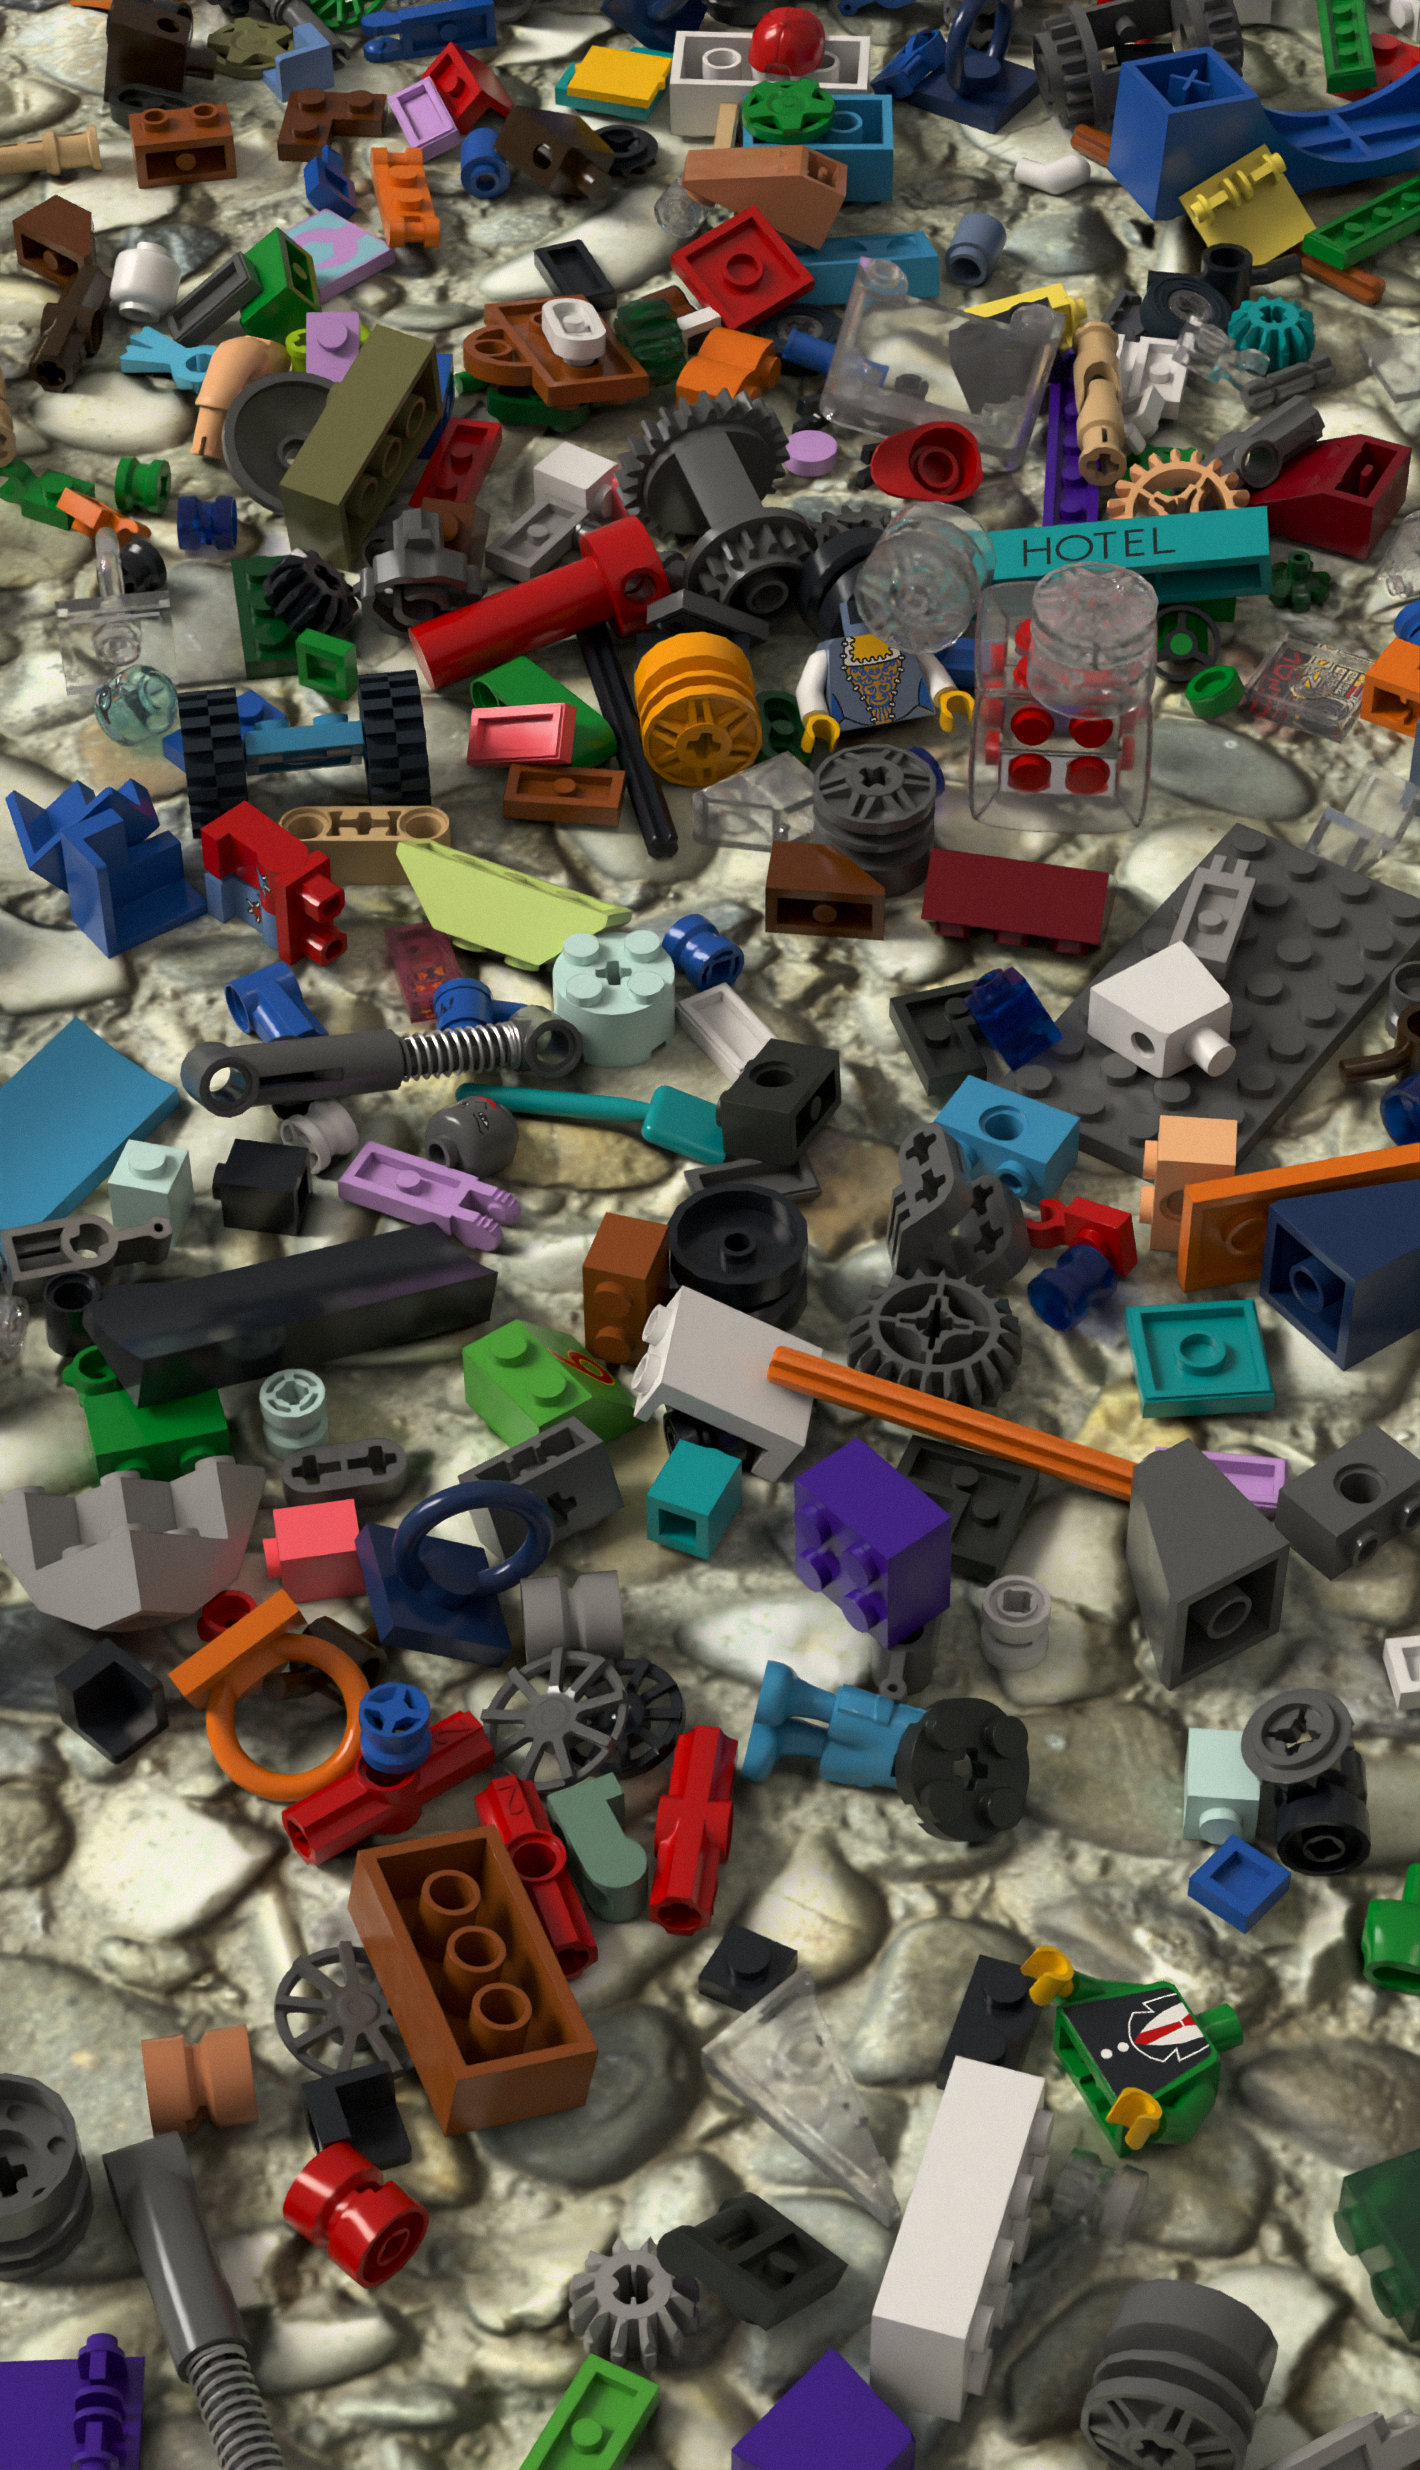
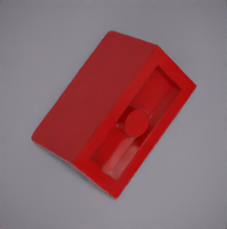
(466, 87)

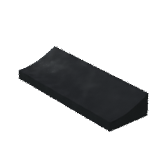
(289, 1313)

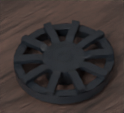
(638, 1720)

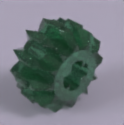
(653, 338)

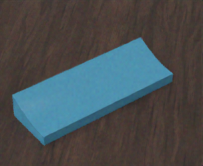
(70, 1122)

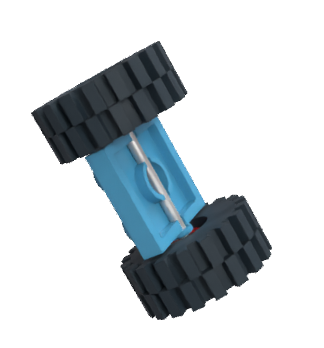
(386, 737)

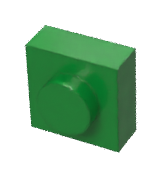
(327, 664)

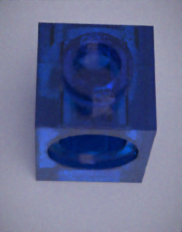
(1011, 1017)

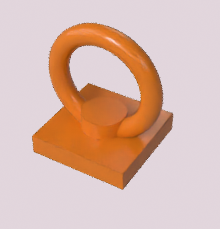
(236, 1667)

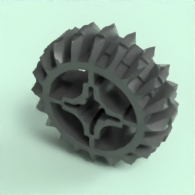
(971, 1330)

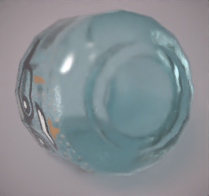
(136, 705)

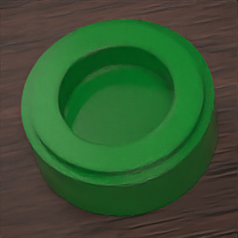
(1214, 691)

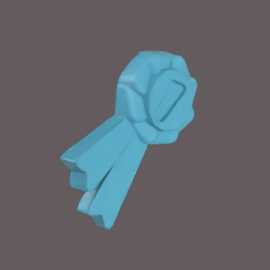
(159, 354)

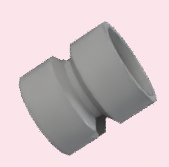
(573, 1617)

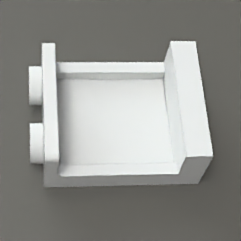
(716, 1369)

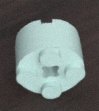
(616, 995)

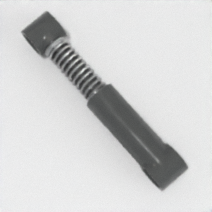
(374, 1061)
(192, 2297)

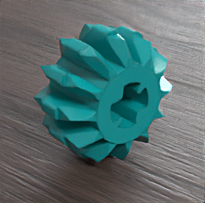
(1274, 328)

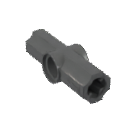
(1270, 445)

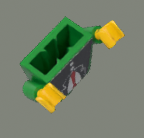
(1134, 2051)

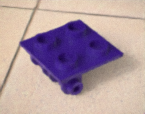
(73, 2410)

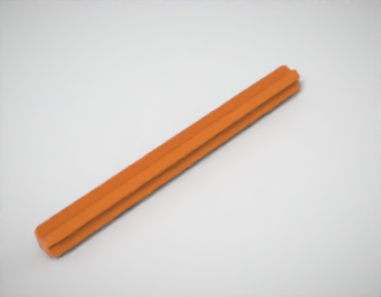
(951, 1422)

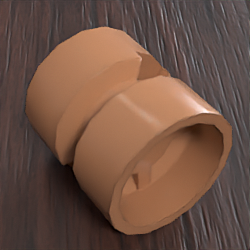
(199, 2080)

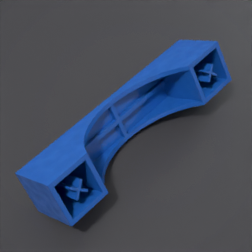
(1194, 116)

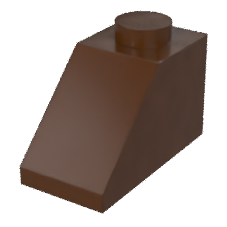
(55, 239)
(821, 894)

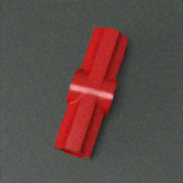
(383, 1802)
(693, 1831)
(542, 1867)

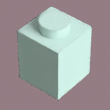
(151, 1183)
(1218, 1788)

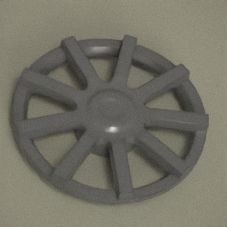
(556, 1719)
(352, 2013)

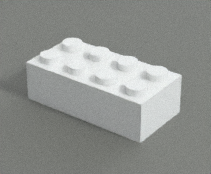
(716, 70)
(960, 2240)

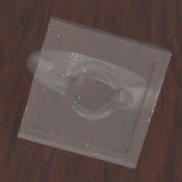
(113, 630)

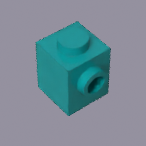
(694, 1499)

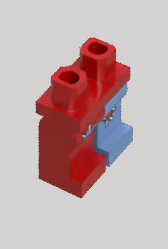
(272, 885)

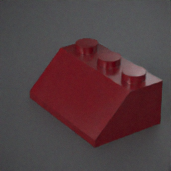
(1018, 900)

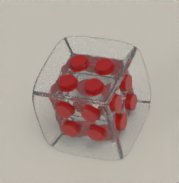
(1039, 766)

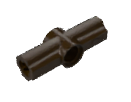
(71, 329)

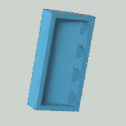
(839, 257)

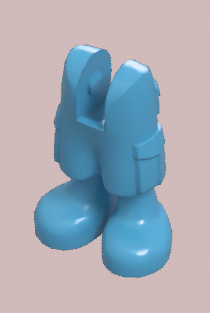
(854, 1748)

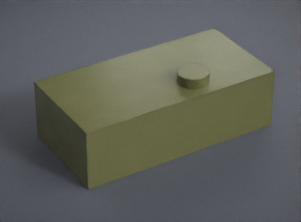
(362, 446)

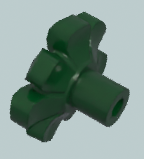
(1299, 583)

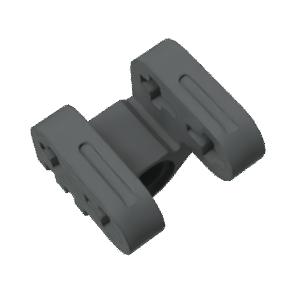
(937, 1198)

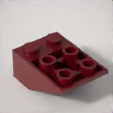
(1338, 493)

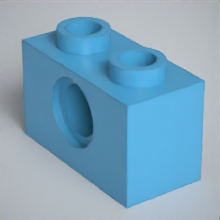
(1012, 1138)

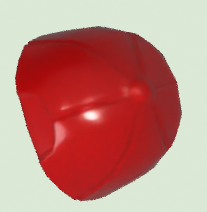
(787, 42)
(929, 463)

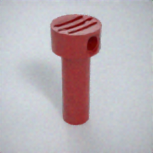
(610, 584)

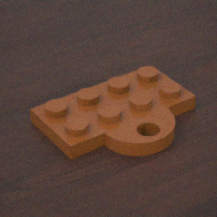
(518, 354)

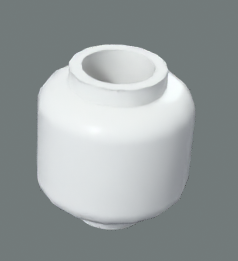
(145, 283)

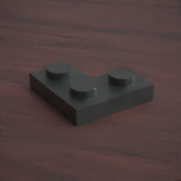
(939, 1036)
(981, 1495)

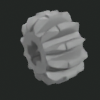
(632, 2306)

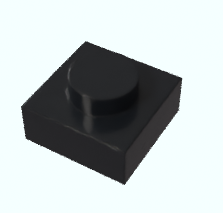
(746, 1968)

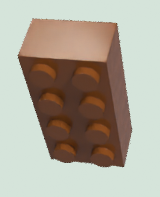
(471, 1980)

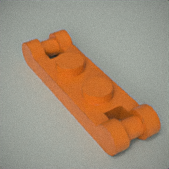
(404, 198)

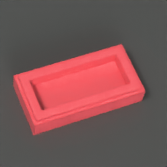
(521, 735)

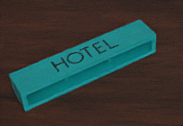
(1178, 554)

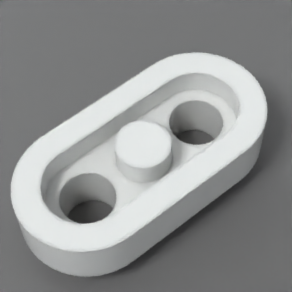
(573, 330)

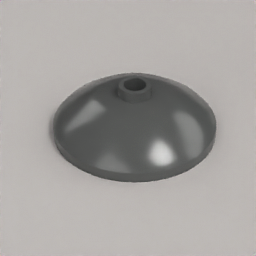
(268, 427)

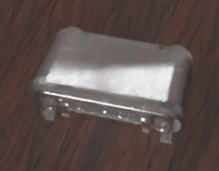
(926, 363)

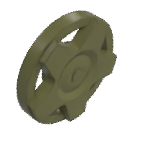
(249, 47)

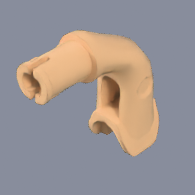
(230, 370)

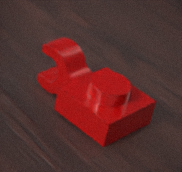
(1090, 1224)

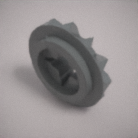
(1283, 1722)

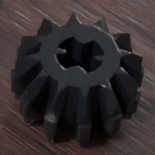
(309, 594)

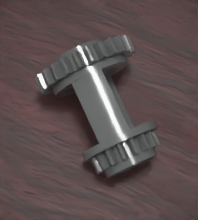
(1069, 44)
(707, 478)

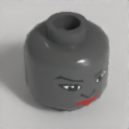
(472, 1137)

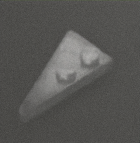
(791, 2075)

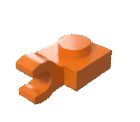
(93, 514)

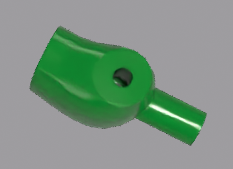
(1393, 1939)

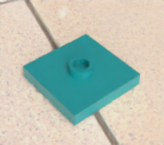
(1199, 1358)

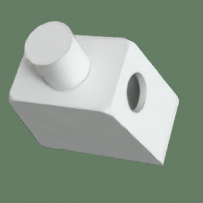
(1165, 1014)

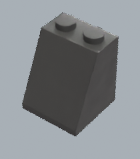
(1200, 1563)

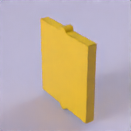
(619, 76)

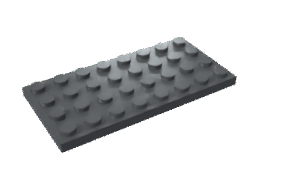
(1298, 984)

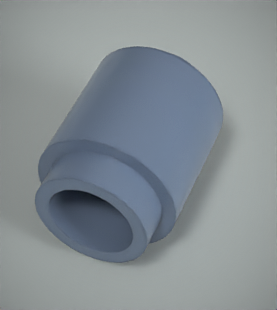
(975, 249)

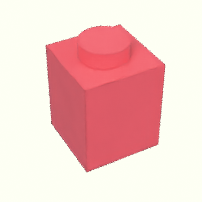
(315, 1551)

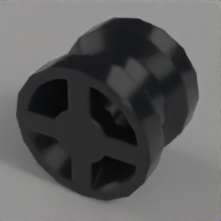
(141, 567)

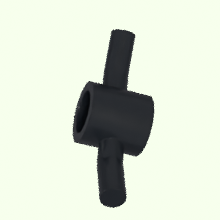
(1231, 271)

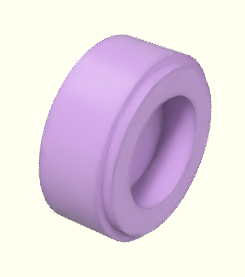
(811, 453)

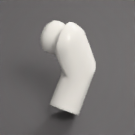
(1055, 176)

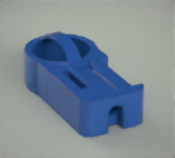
(911, 64)

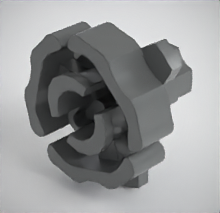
(417, 577)

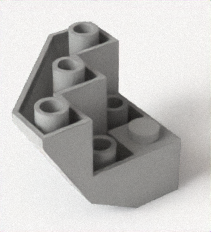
(133, 1546)

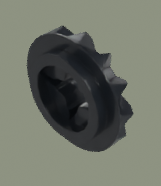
(633, 149)

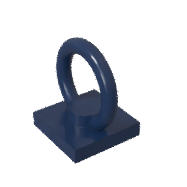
(656, 21)
(978, 85)
(442, 1592)

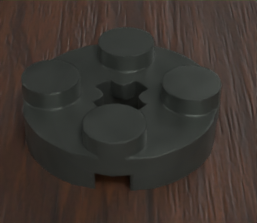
(998, 1761)

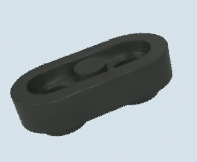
(140, 97)

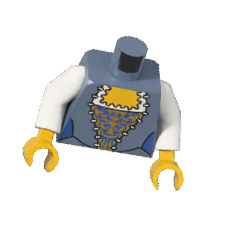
(868, 684)

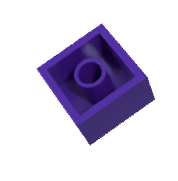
(872, 1543)

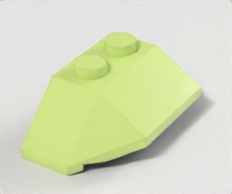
(500, 906)

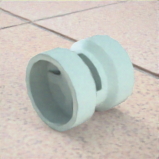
(293, 1412)

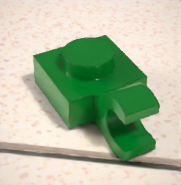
(41, 494)

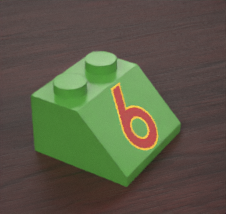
(536, 1378)

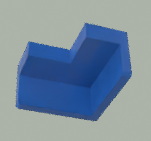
(40, 828)
(125, 892)

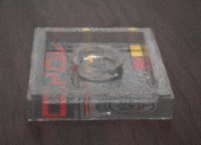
(1307, 687)

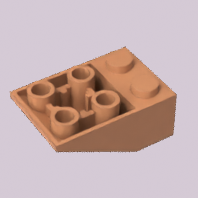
(788, 184)

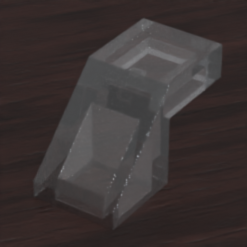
(1370, 824)

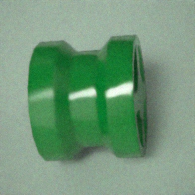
(142, 485)

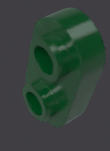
(523, 405)
(781, 727)

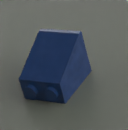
(1346, 1267)

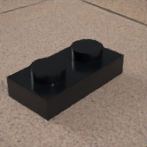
(994, 2019)

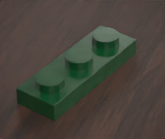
(266, 641)

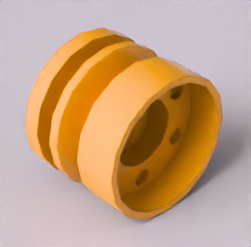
(697, 709)

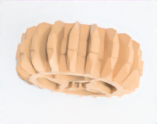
(1201, 482)

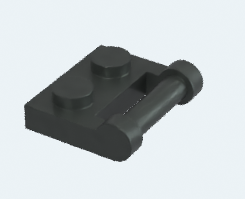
(763, 2278)

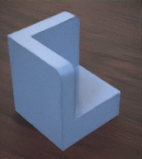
(304, 67)

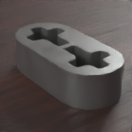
(346, 1473)

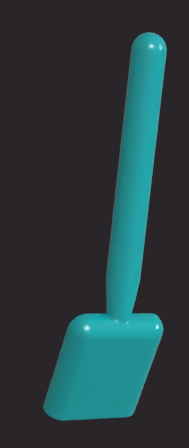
(670, 1119)

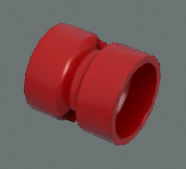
(350, 2211)

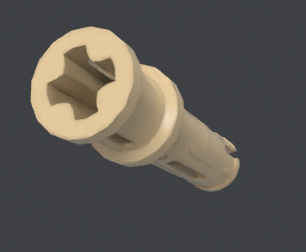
(52, 153)

